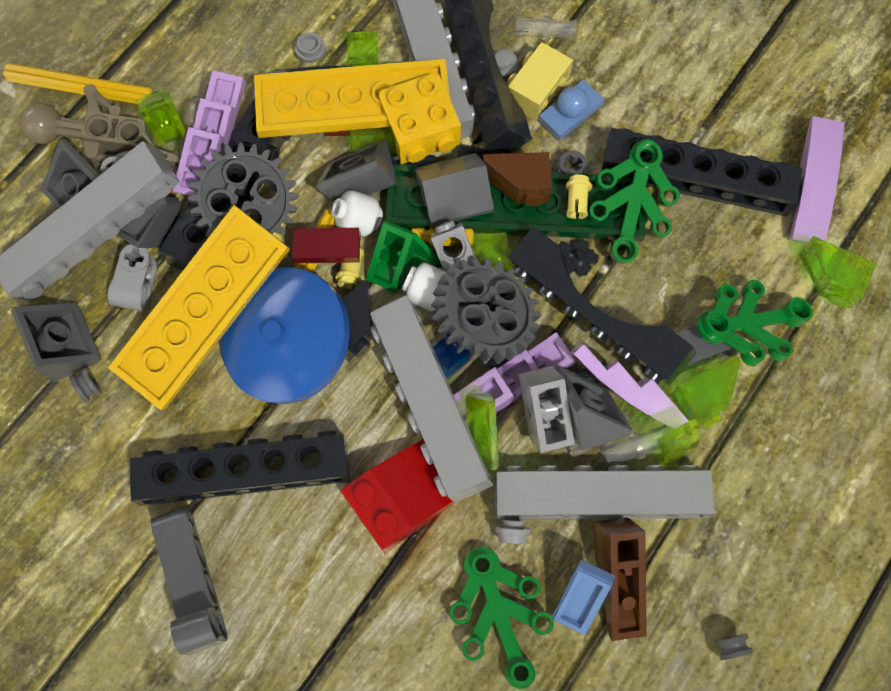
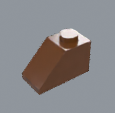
(521, 176)

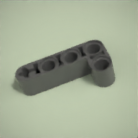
(189, 582)

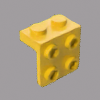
(421, 118)

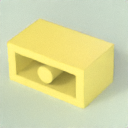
(539, 79)

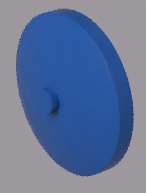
(288, 338)

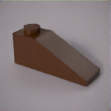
(622, 552)

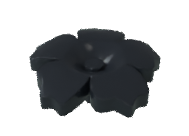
(579, 258)

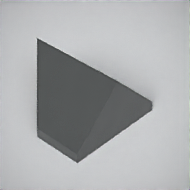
(153, 226)

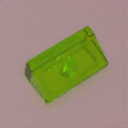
(482, 425)

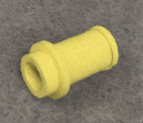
(578, 195)
(349, 275)

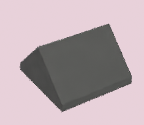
(363, 171)
(67, 174)
(455, 189)
(56, 339)
(593, 412)

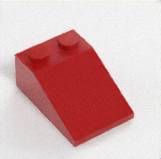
(397, 497)

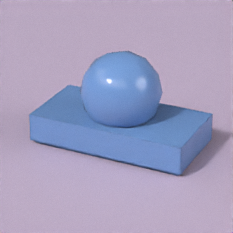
(570, 109)
(583, 597)

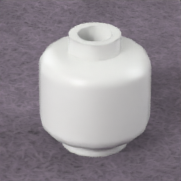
(357, 211)
(421, 284)

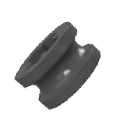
(573, 158)
(85, 384)
(734, 646)

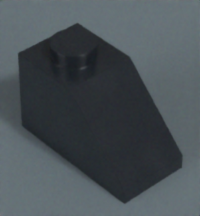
(358, 309)

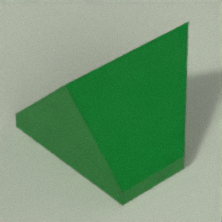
(396, 255)

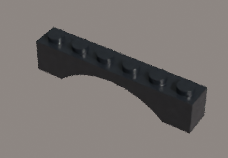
(497, 111)
(654, 347)

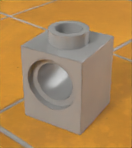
(446, 231)

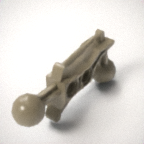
(44, 125)

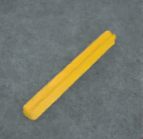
(74, 83)

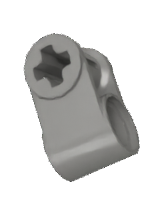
(133, 285)

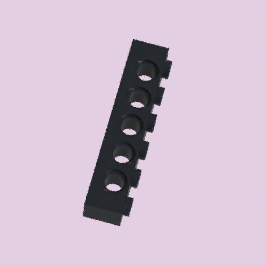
(714, 183)
(179, 246)
(148, 471)

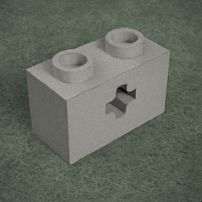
(547, 409)

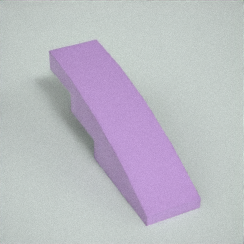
(211, 127)
(818, 179)
(505, 381)
(643, 395)

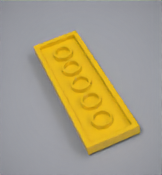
(332, 97)
(199, 308)

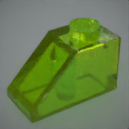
(162, 116)
(836, 272)
(707, 394)

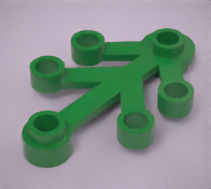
(636, 197)
(717, 327)
(497, 610)

